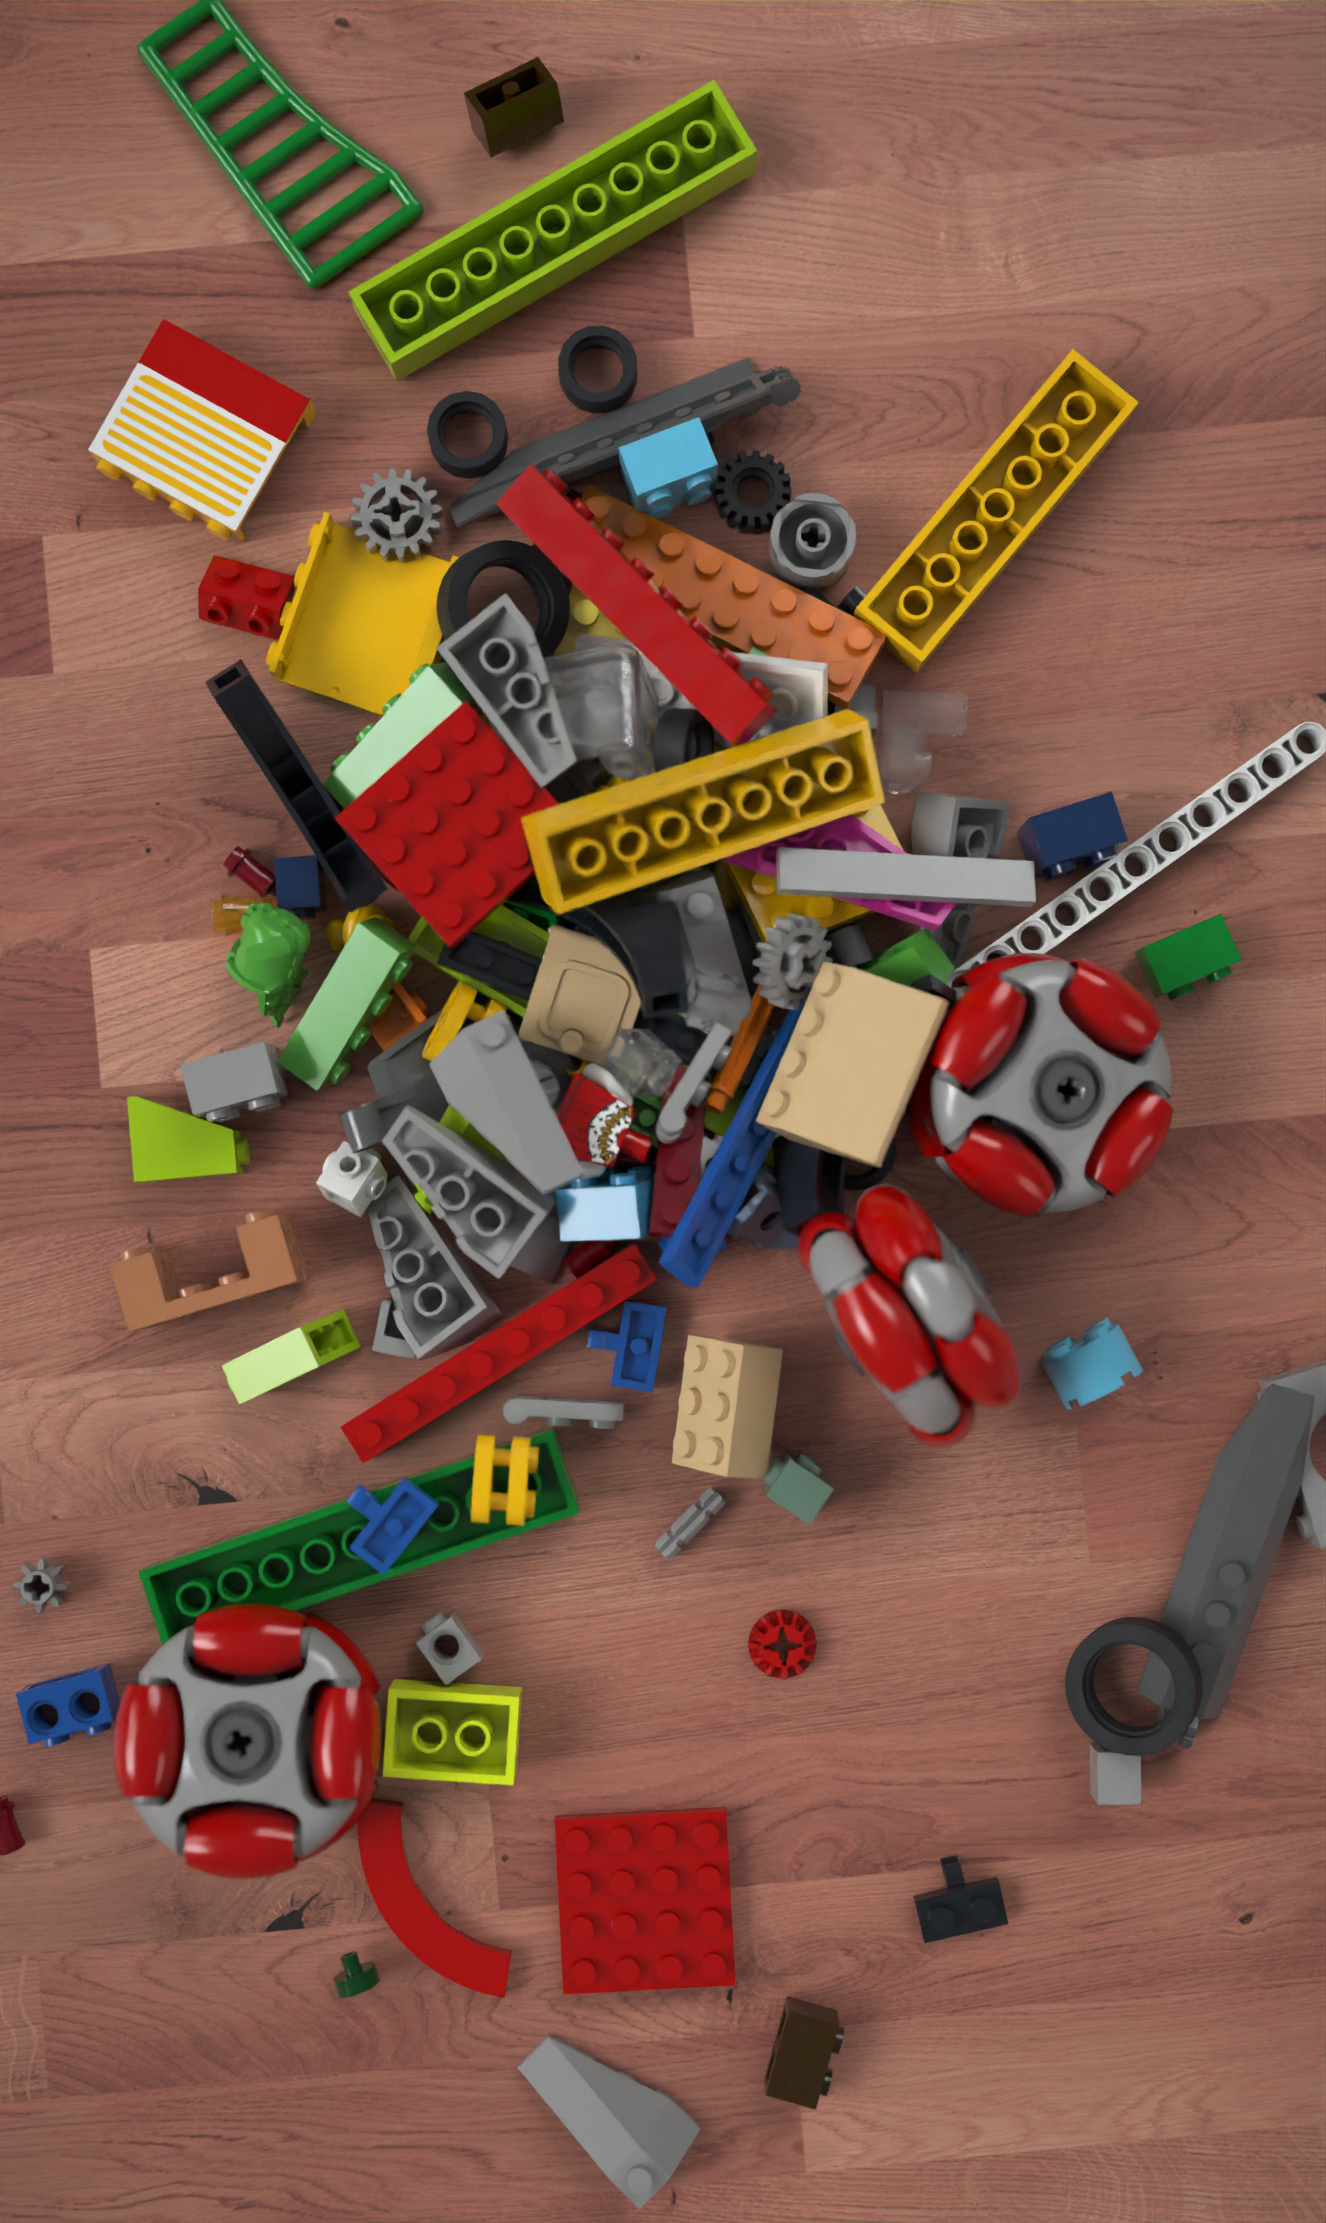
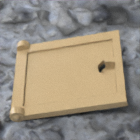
(582, 990)

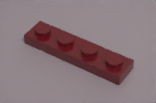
(677, 1167)

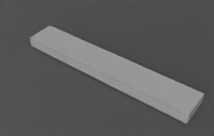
(905, 877)

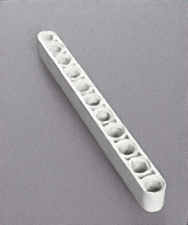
(1149, 852)

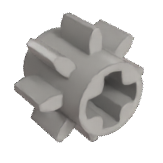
(34, 1593)

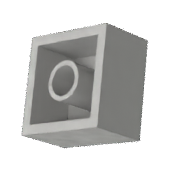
(235, 1081)

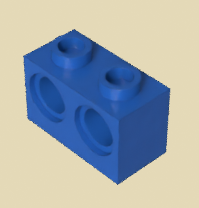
(67, 1697)

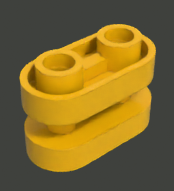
(456, 1009)
(519, 1500)

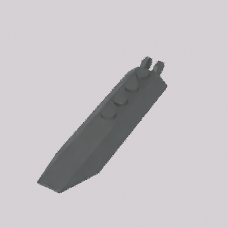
(595, 443)
(1233, 1549)

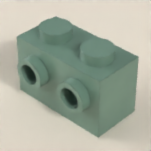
(797, 1485)

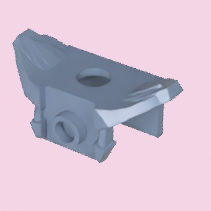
(765, 1202)

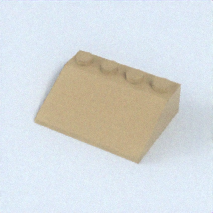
(851, 1063)

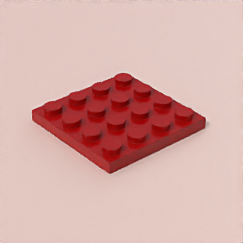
(451, 824)
(644, 1900)

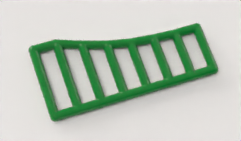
(316, 126)

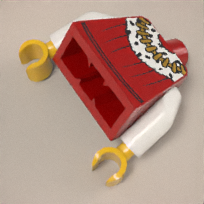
(599, 1120)

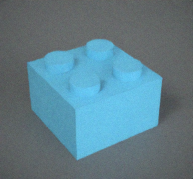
(669, 469)

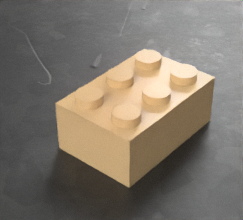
(727, 1407)

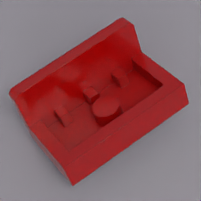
(244, 596)

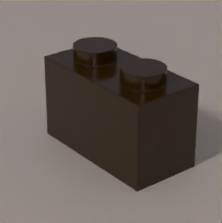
(514, 107)
(802, 2053)

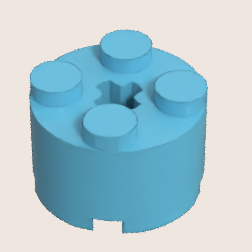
(1090, 1364)

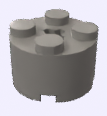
(835, 535)

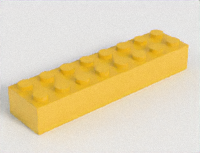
(995, 510)
(703, 810)

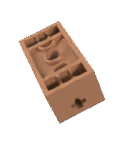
(152, 1292)

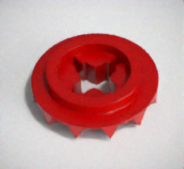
(766, 1632)

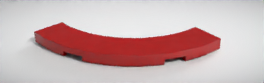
(413, 1916)

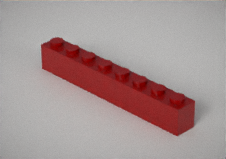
(636, 606)
(498, 1353)

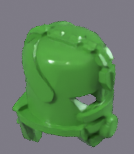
(270, 957)

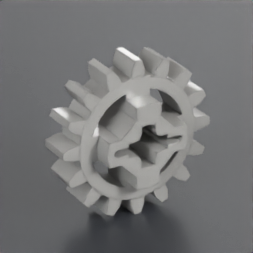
(413, 515)
(791, 960)

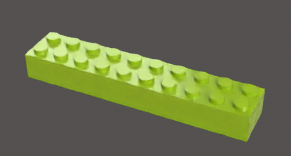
(555, 230)

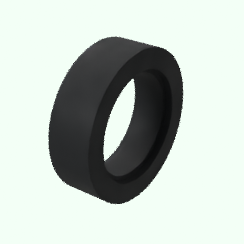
(525, 560)
(1102, 1726)

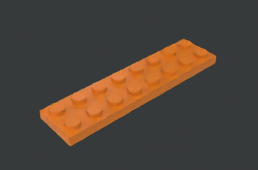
(743, 602)

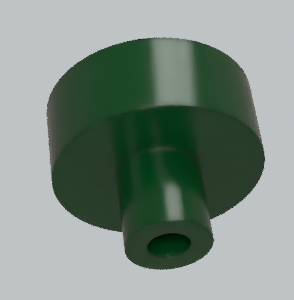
(356, 1976)

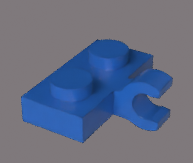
(634, 1346)
(390, 1523)

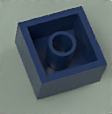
(1072, 836)

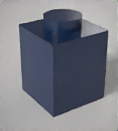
(300, 886)

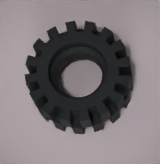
(746, 468)

